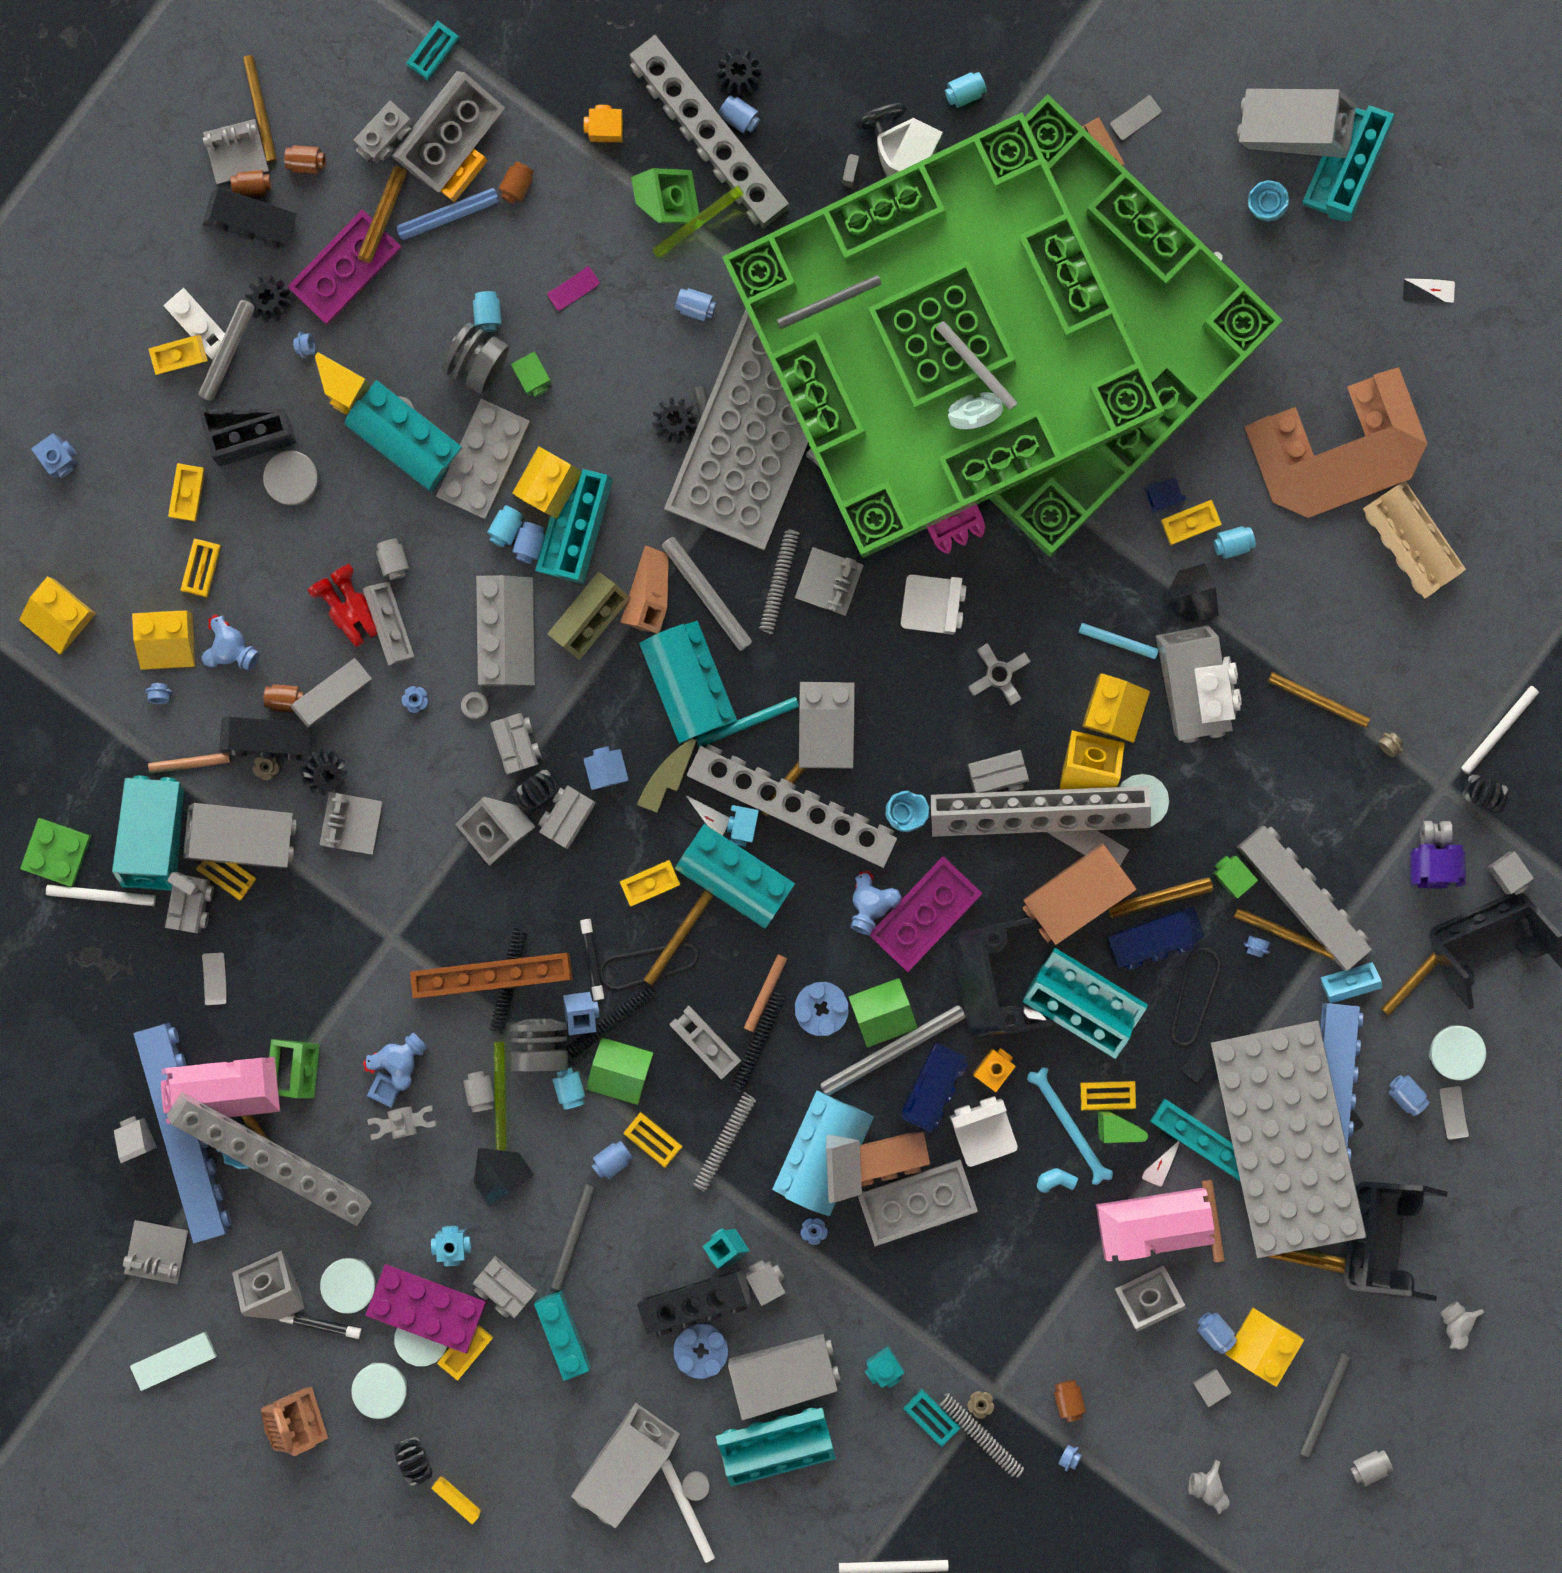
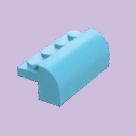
(805, 1168)

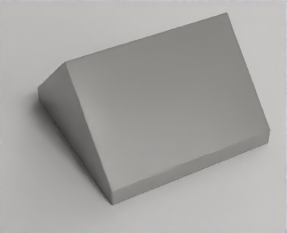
(843, 1168)
(1150, 1298)

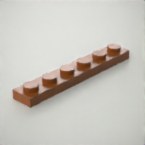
(491, 975)

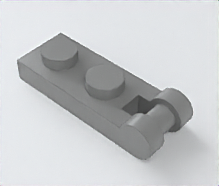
(706, 1043)

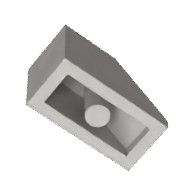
(133, 1139)

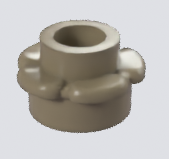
(1391, 744)
(272, 770)
(975, 1399)

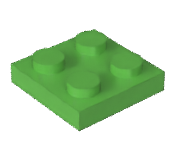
(55, 852)

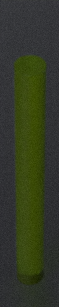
(698, 221)
(499, 1090)

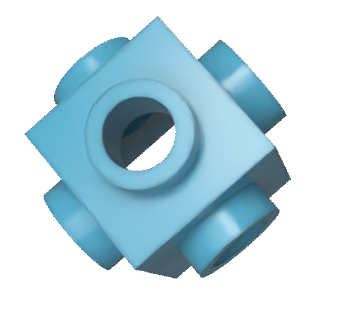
(458, 1238)

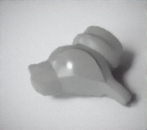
(1459, 1324)
(1209, 1488)

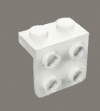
(933, 604)
(1217, 692)
(983, 1131)

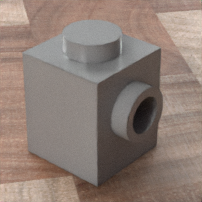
(1511, 873)
(766, 1281)

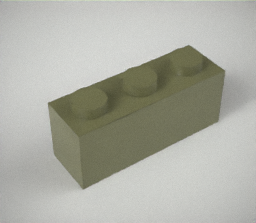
(589, 615)

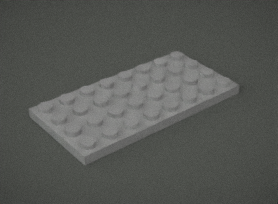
(742, 448)
(1288, 1139)

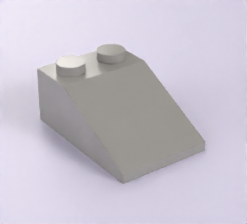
(826, 725)

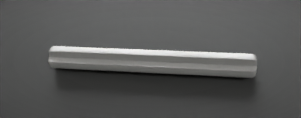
(706, 593)

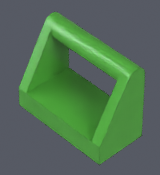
(303, 1067)
(1116, 1129)

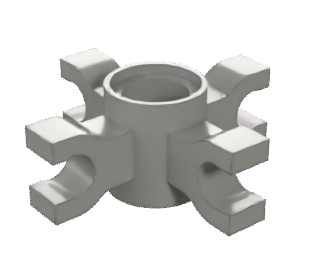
(1010, 667)
(402, 1122)

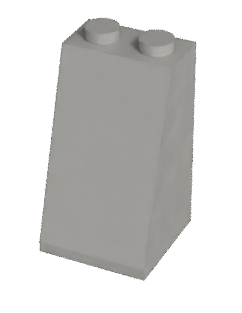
(1297, 121)
(1179, 656)
(238, 836)
(783, 1375)
(625, 1465)

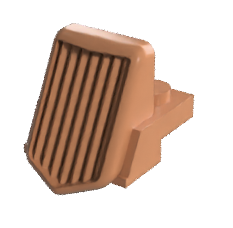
(294, 1422)

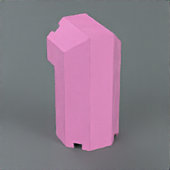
(229, 1088)
(1155, 1224)

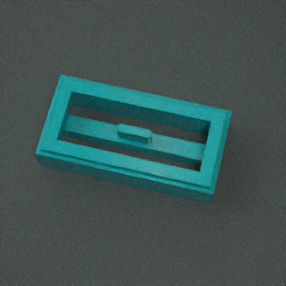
(442, 55)
(915, 1402)

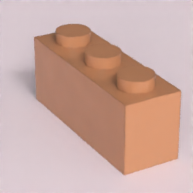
(893, 1155)

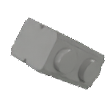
(515, 743)
(998, 773)
(566, 817)
(188, 911)
(503, 1287)

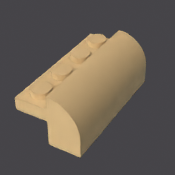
(1414, 539)

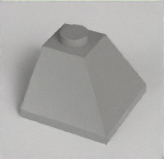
(494, 827)
(268, 1288)

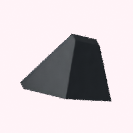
(1193, 594)
(499, 1173)

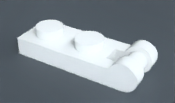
(195, 320)

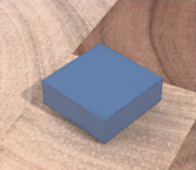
(383, 1090)

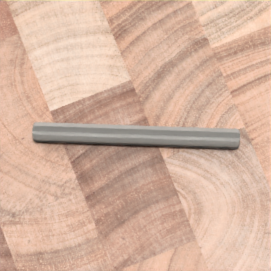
(892, 1050)

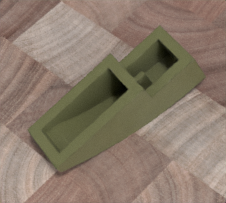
(667, 776)

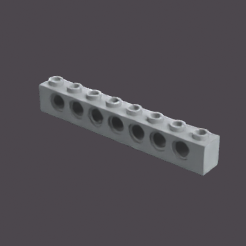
(654, 53)
(1041, 811)
(876, 853)
(268, 1158)

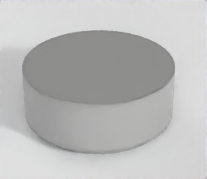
(475, 705)
(695, 1485)

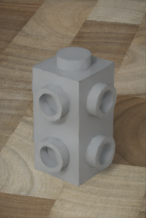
(383, 133)

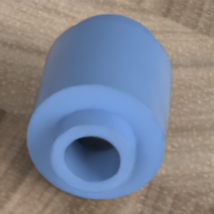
(739, 114)
(695, 304)
(529, 542)
(1408, 1095)
(611, 1160)
(1216, 1332)

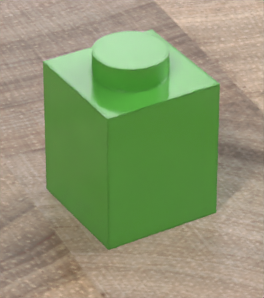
(532, 375)
(1234, 876)

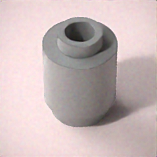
(392, 559)
(479, 1091)
(1371, 1468)

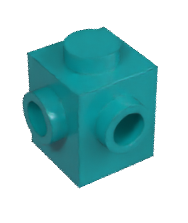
(725, 1248)
(884, 1368)

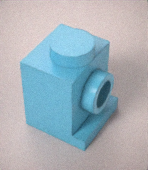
(742, 825)

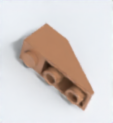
(648, 593)

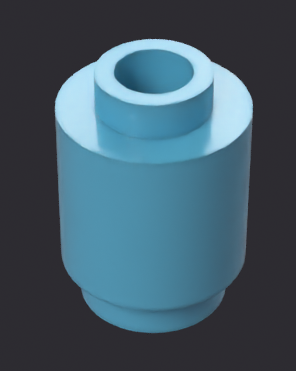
(965, 89)
(487, 311)
(505, 526)
(1234, 542)
(569, 1088)

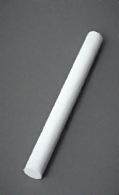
(1500, 730)
(101, 895)
(687, 1511)
(894, 1567)

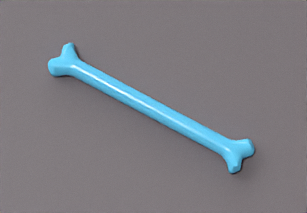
(1099, 1172)

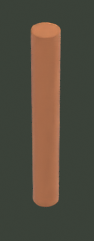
(192, 762)
(765, 993)
(1217, 1248)

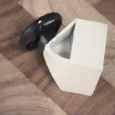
(900, 144)

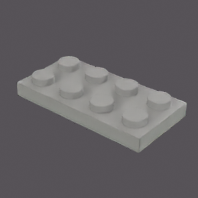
(484, 459)
(917, 1202)

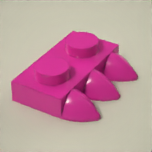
(956, 527)

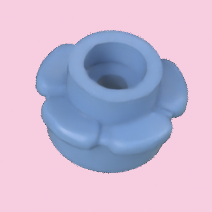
(304, 344)
(158, 693)
(421, 703)
(1257, 946)
(817, 1224)
(1070, 1458)

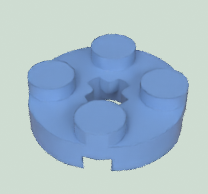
(806, 1013)
(712, 1340)

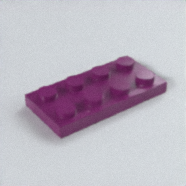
(337, 273)
(925, 914)
(426, 1308)

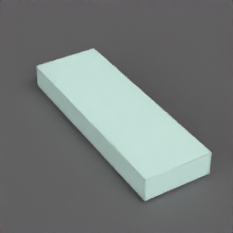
(173, 1361)

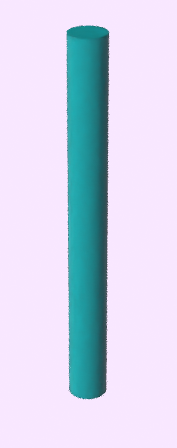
(747, 722)

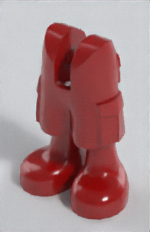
(349, 612)

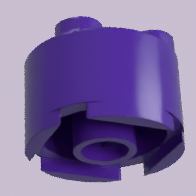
(1437, 867)

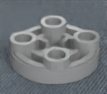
(291, 478)

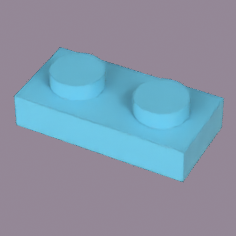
(1351, 982)

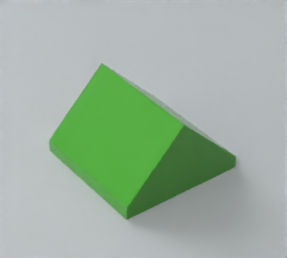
(883, 1012)
(619, 1070)

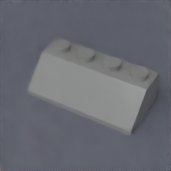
(448, 131)
(505, 631)

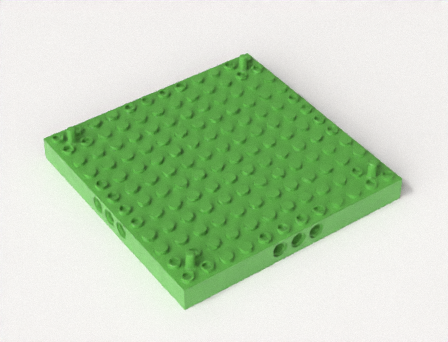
(997, 258)
(1176, 301)

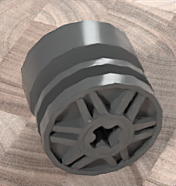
(469, 355)
(539, 1046)

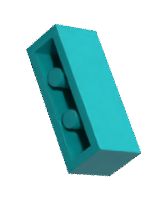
(562, 1335)

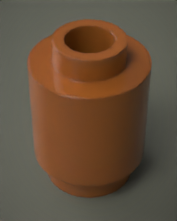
(304, 159)
(251, 183)
(516, 183)
(281, 697)
(1069, 1400)

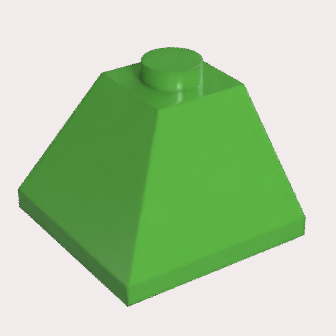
(666, 195)

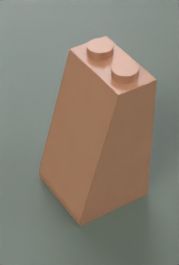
(1078, 894)

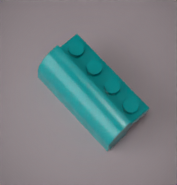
(1342, 181)
(403, 435)
(574, 533)
(687, 681)
(734, 876)
(1084, 1003)
(776, 1446)

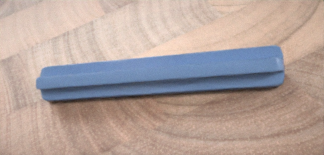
(447, 214)

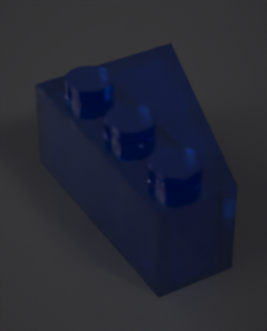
(1156, 938)
(933, 1087)

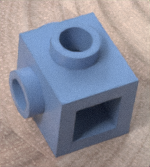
(55, 456)
(605, 768)
(580, 1013)

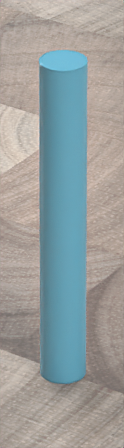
(1119, 641)

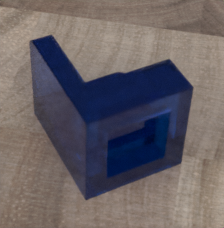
(1164, 494)

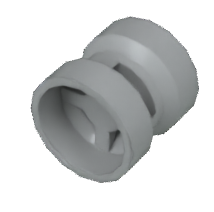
(1436, 834)

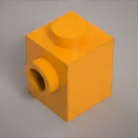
(604, 124)
(994, 1069)

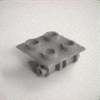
(235, 150)
(829, 581)
(351, 823)
(155, 1252)

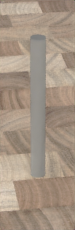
(976, 365)

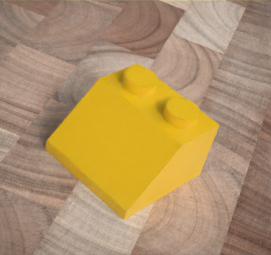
(340, 384)
(547, 482)
(55, 615)
(164, 639)
(1116, 708)
(1091, 762)
(1265, 1347)

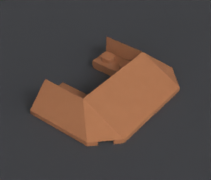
(1348, 472)

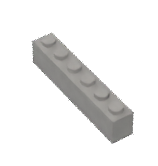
(1304, 898)

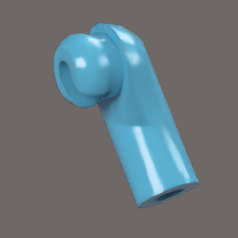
(1055, 1177)

